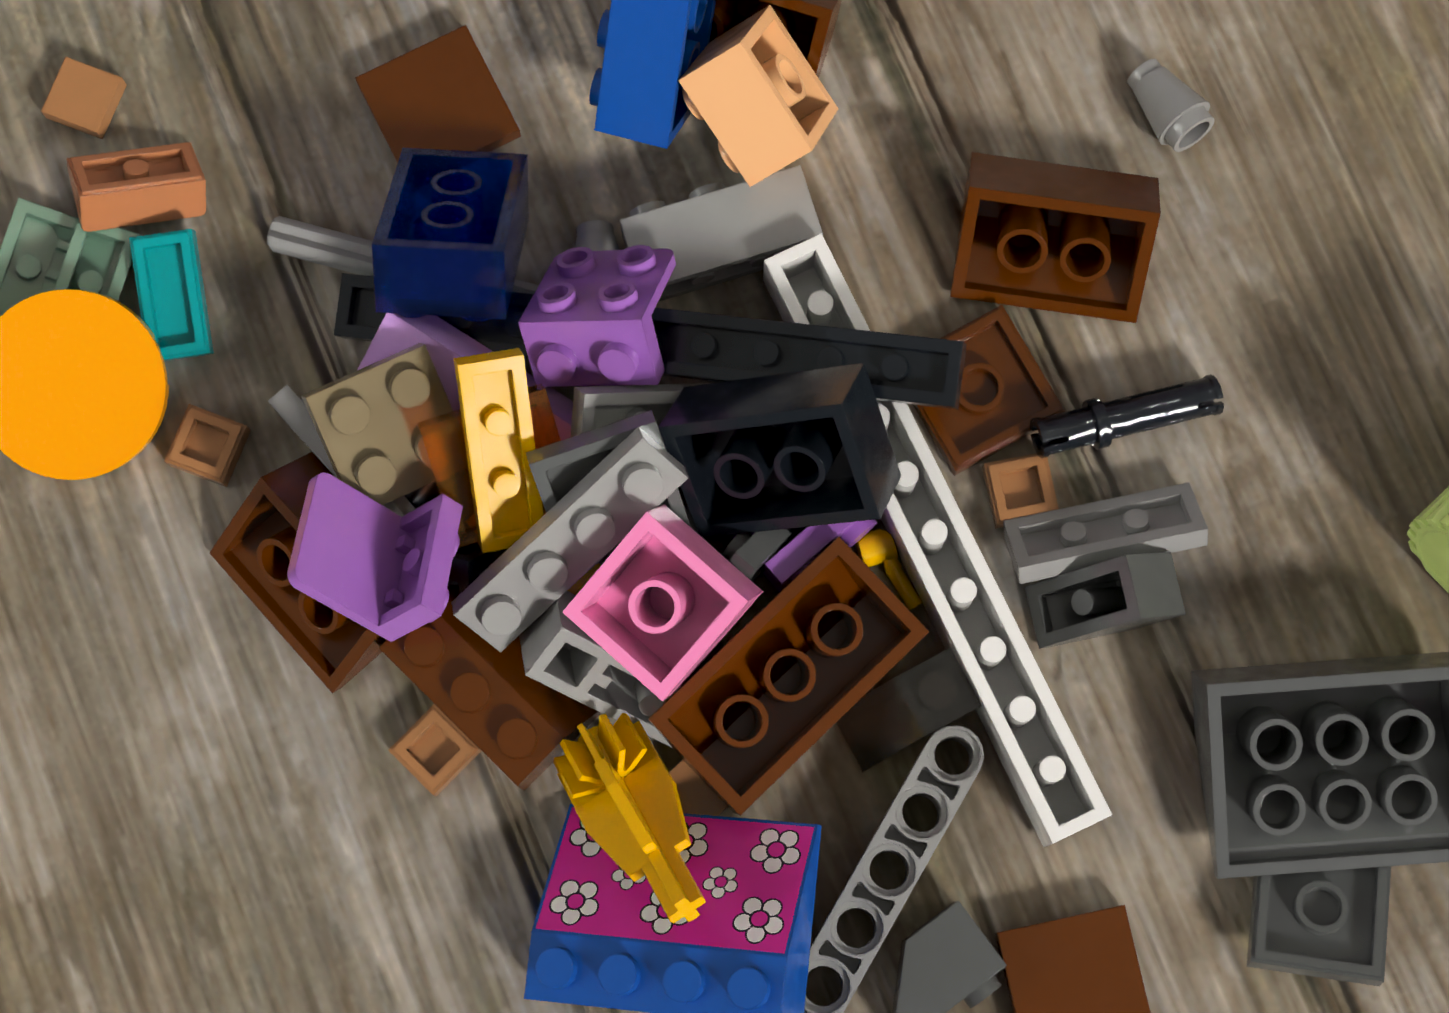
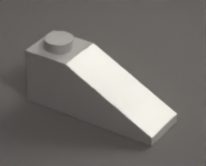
(576, 666)

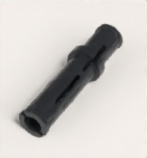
(1103, 421)

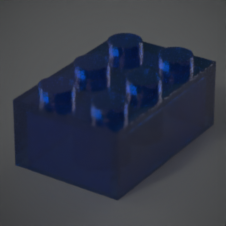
(451, 234)

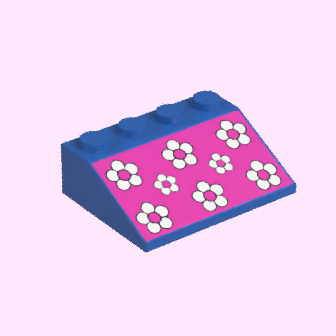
(614, 948)

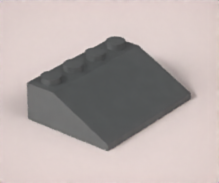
(1325, 764)

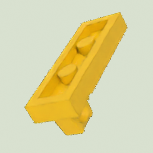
(496, 443)

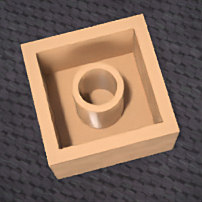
(758, 97)

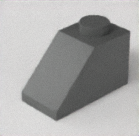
(1105, 599)

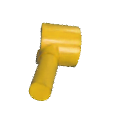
(880, 548)

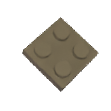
(372, 423)

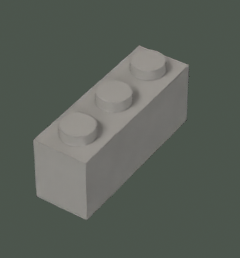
(725, 229)

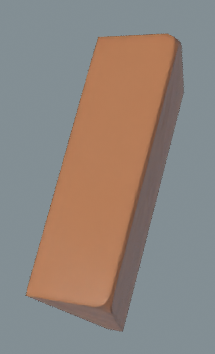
(137, 186)

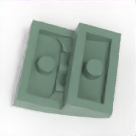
(52, 252)

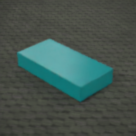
(172, 292)

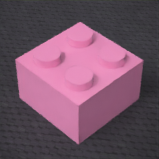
(662, 601)

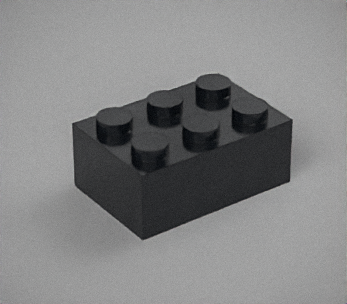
(782, 451)

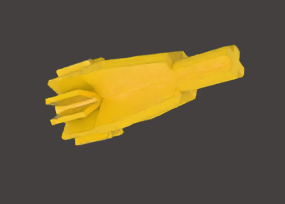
(631, 808)

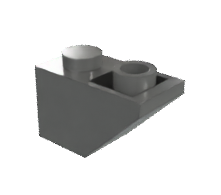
(945, 964)

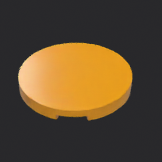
(78, 384)

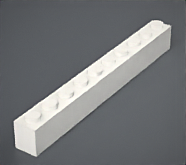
(956, 581)

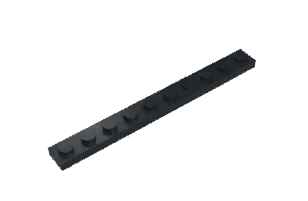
(728, 347)

